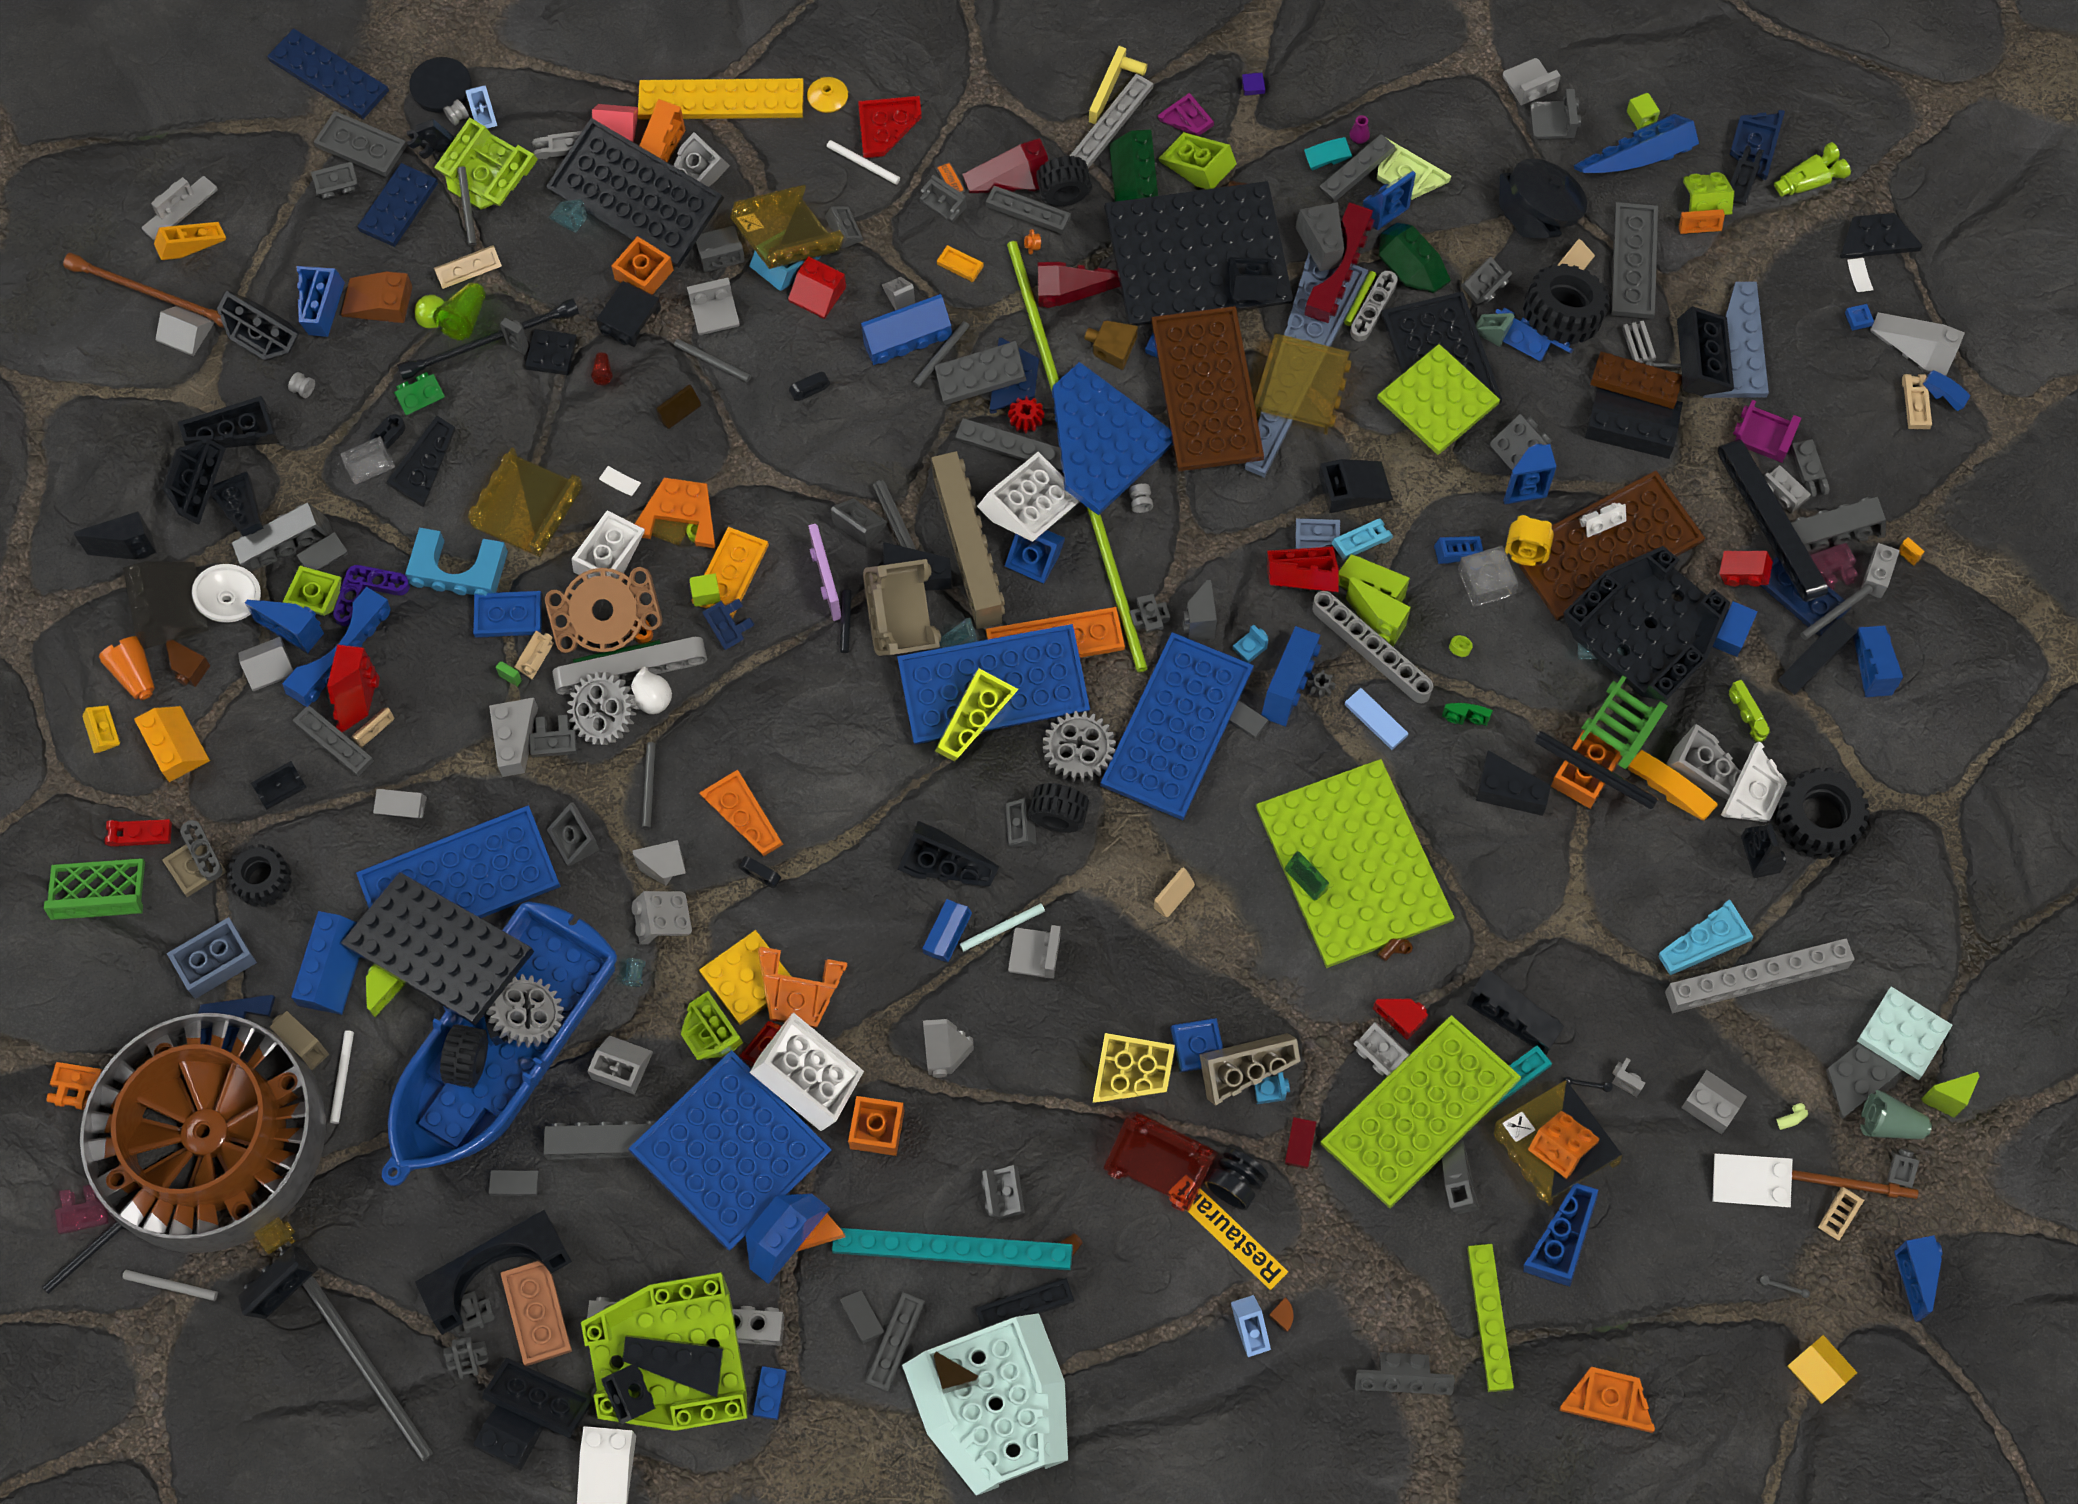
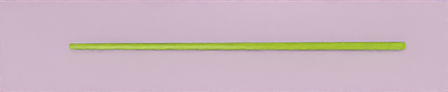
(1096, 520)

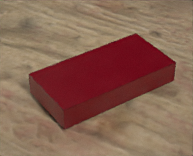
(1300, 1143)

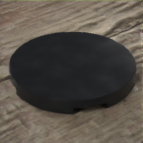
(439, 83)

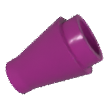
(1360, 131)

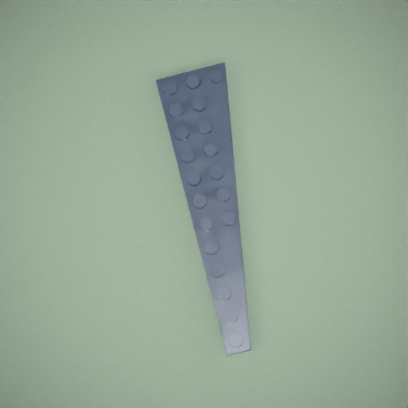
(1274, 427)

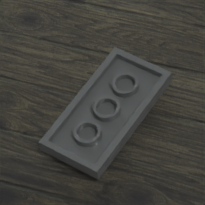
(360, 143)
(980, 373)

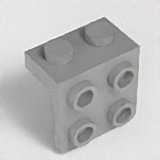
(1531, 81)
(661, 915)

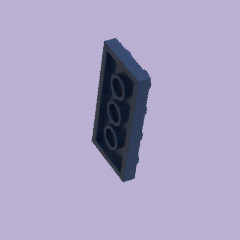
(397, 205)
(1808, 612)

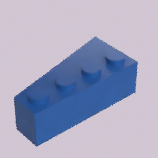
(1291, 675)
(1561, 1244)

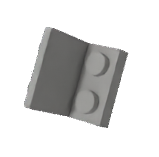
(713, 306)
(1035, 952)

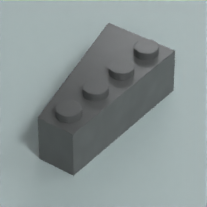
(1842, 524)
(282, 537)

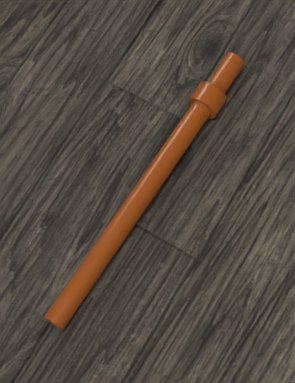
(1892, 1190)

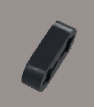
(809, 386)
(387, 432)
(759, 872)

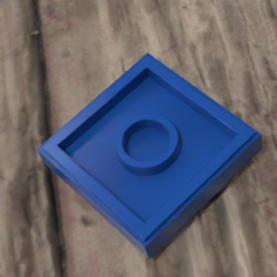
(1195, 1039)

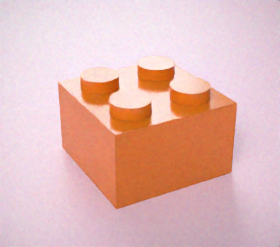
(642, 266)
(876, 1125)

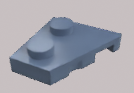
(1316, 532)

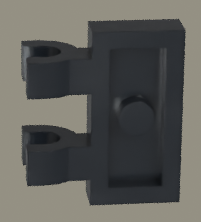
(431, 137)

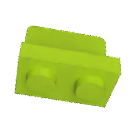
(1709, 192)

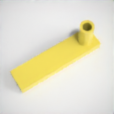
(1118, 63)

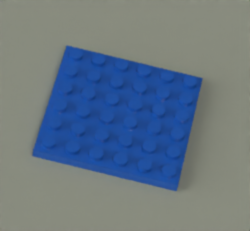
(729, 1150)

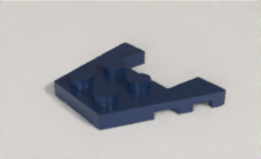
(256, 1005)

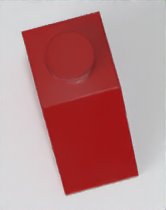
(1402, 1015)

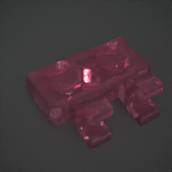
(1836, 559)
(80, 1216)

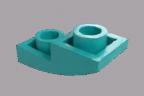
(1328, 152)

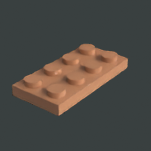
(536, 1313)

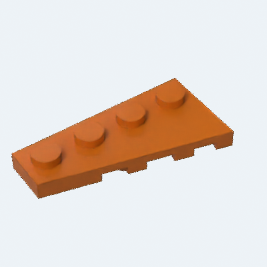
(740, 808)

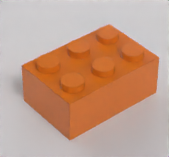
(1578, 783)

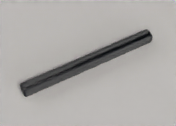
(1596, 770)

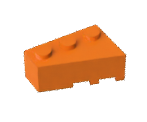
(664, 130)

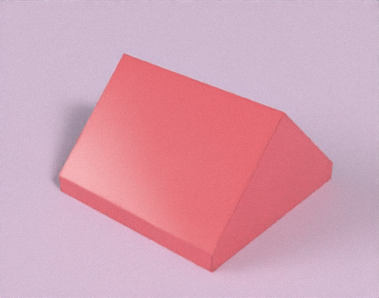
(617, 118)

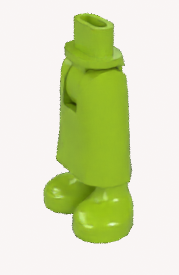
(1814, 172)

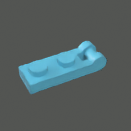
(1361, 539)

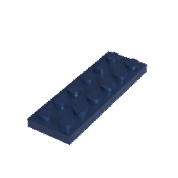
(328, 73)

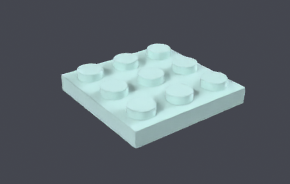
(1904, 1033)

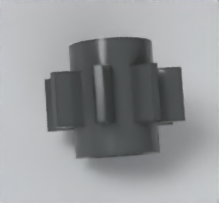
(1323, 678)

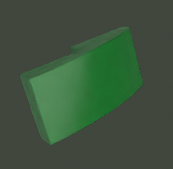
(1457, 713)

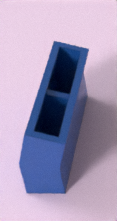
(947, 931)

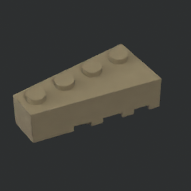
(1246, 1064)

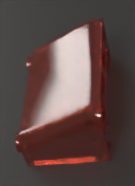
(1161, 1159)

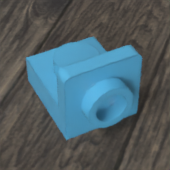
(1251, 644)
(1272, 1089)

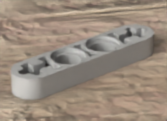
(1372, 305)

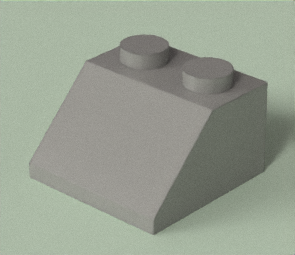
(1714, 1102)

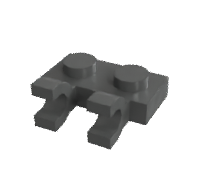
(553, 743)

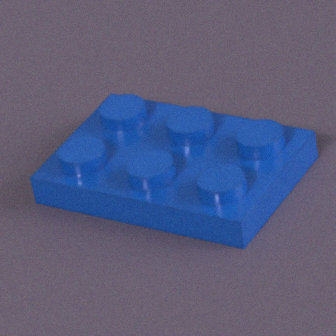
(507, 614)

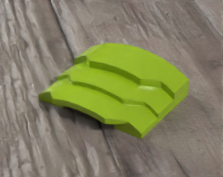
(490, 165)

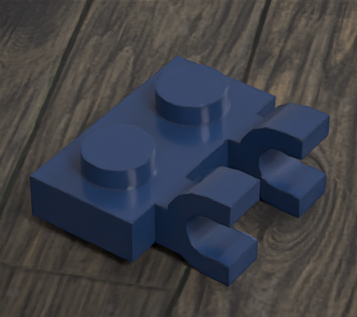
(724, 625)

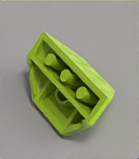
(708, 1029)

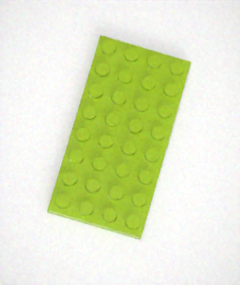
(1420, 1111)

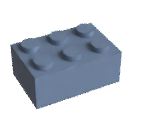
(211, 958)

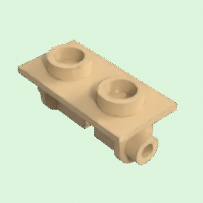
(534, 654)

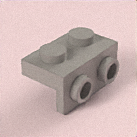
(1381, 1049)

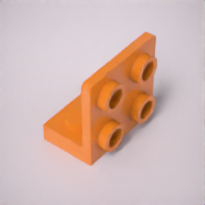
(1562, 1143)

